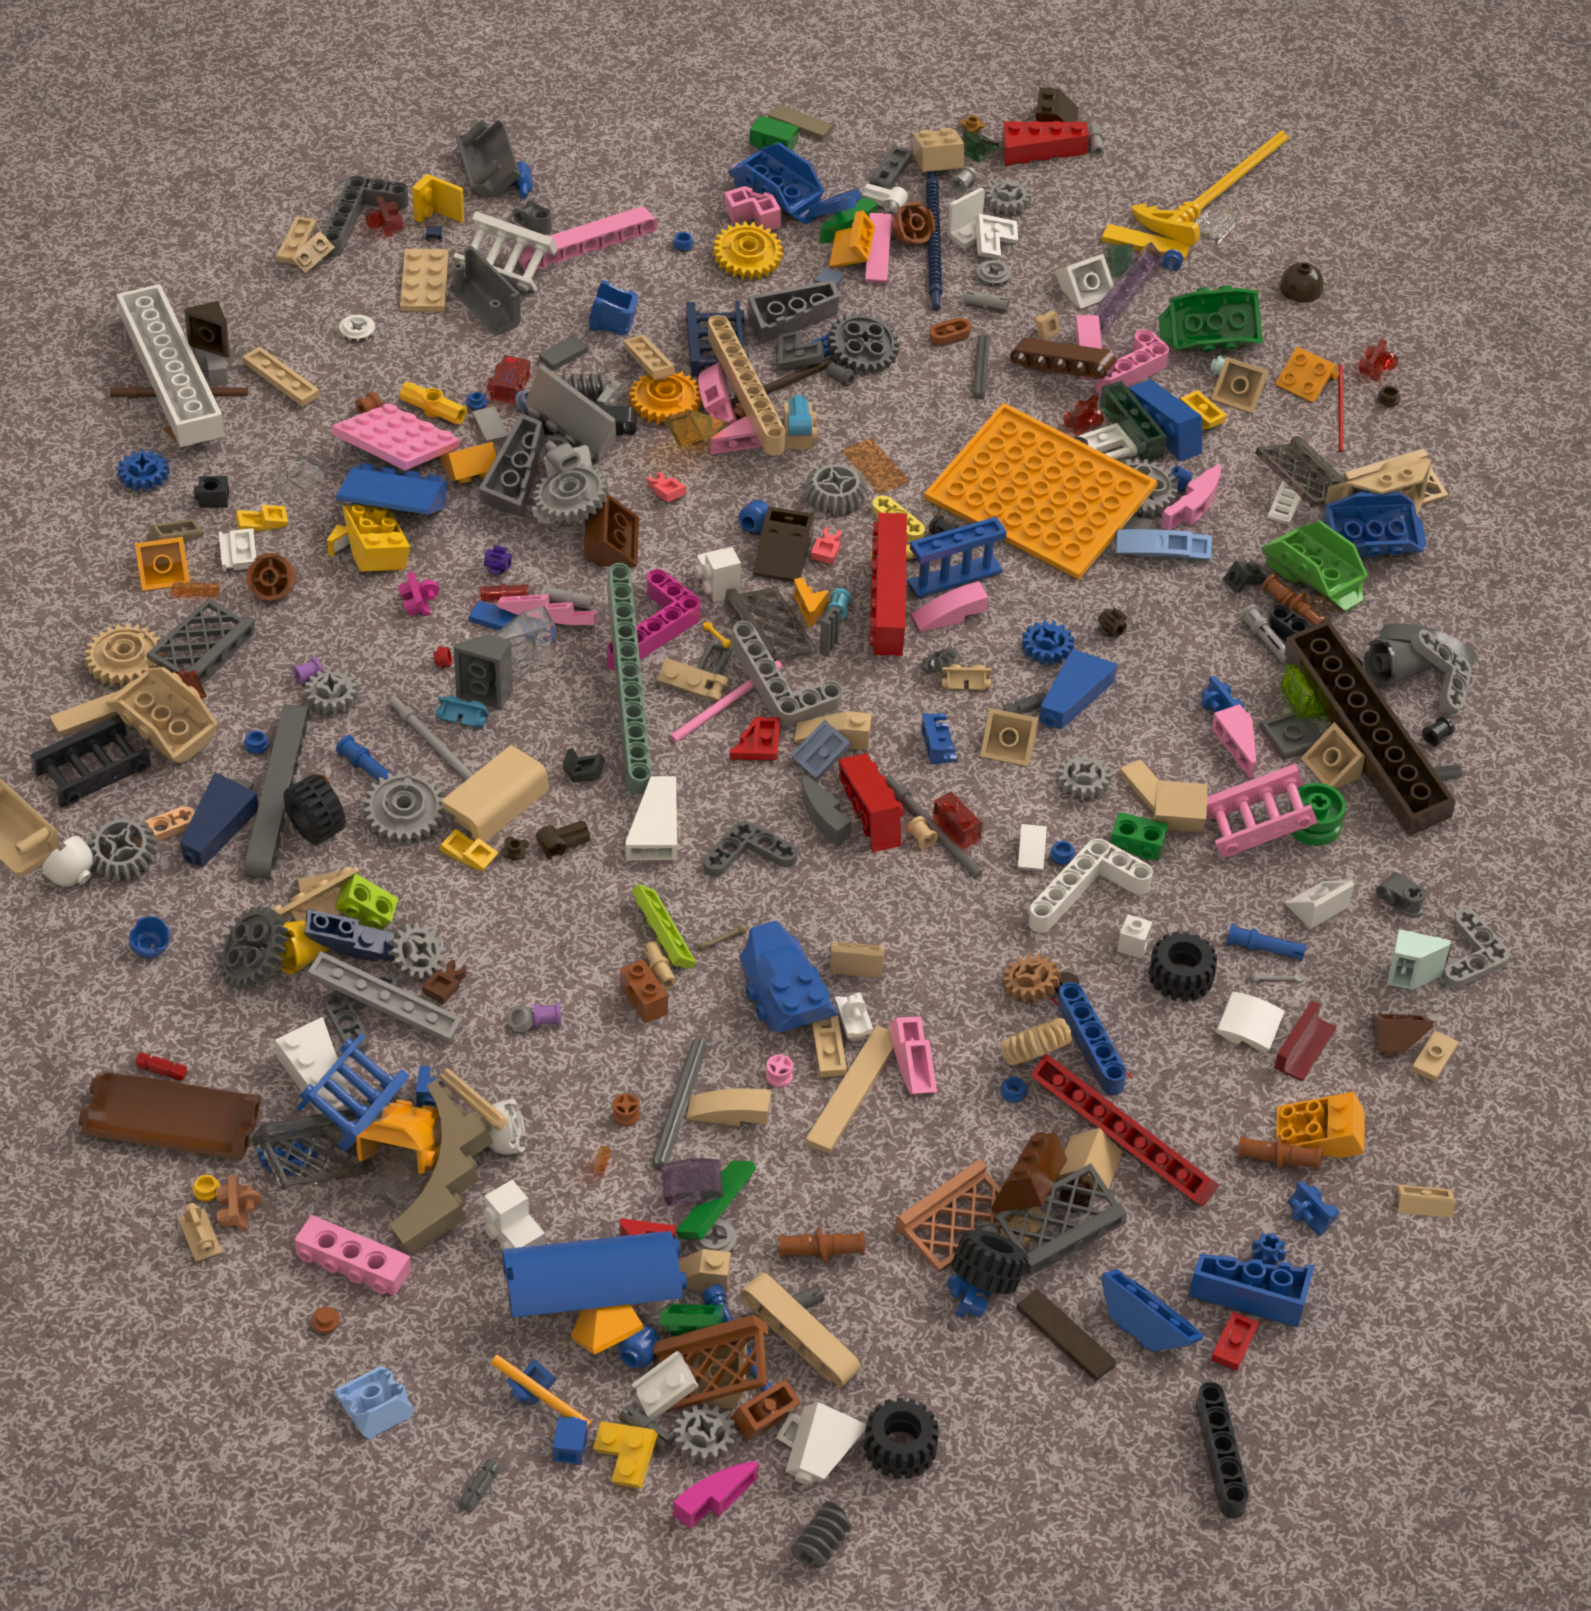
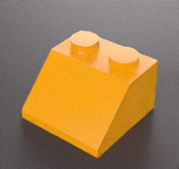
(469, 462)
(161, 563)

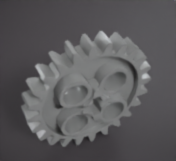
(1164, 493)

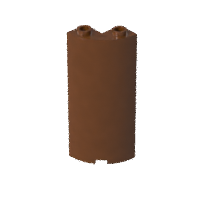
(170, 1115)

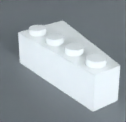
(308, 1056)

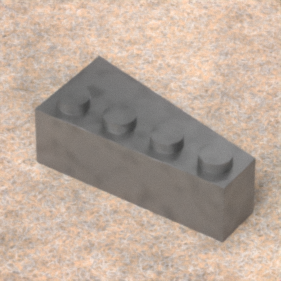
(791, 309)
(513, 470)

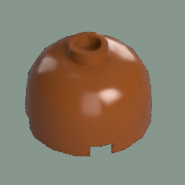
(913, 223)
(271, 577)

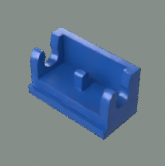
(937, 739)

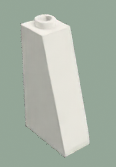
(655, 824)

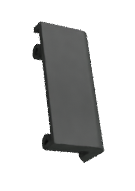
(488, 158)
(486, 293)

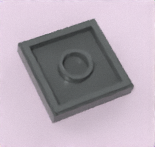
(1290, 734)

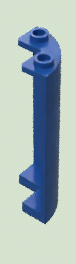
(593, 1273)

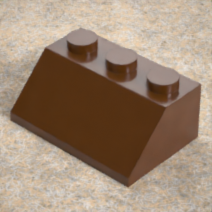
(612, 535)
(1032, 1174)

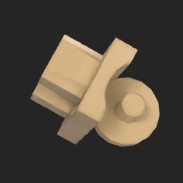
(312, 252)

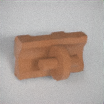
(241, 1202)

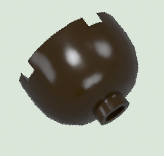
(1302, 282)

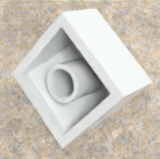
(1085, 281)

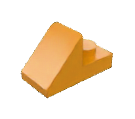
(810, 603)

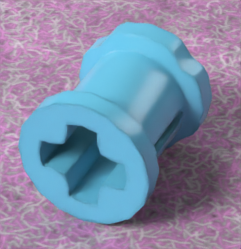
(841, 602)

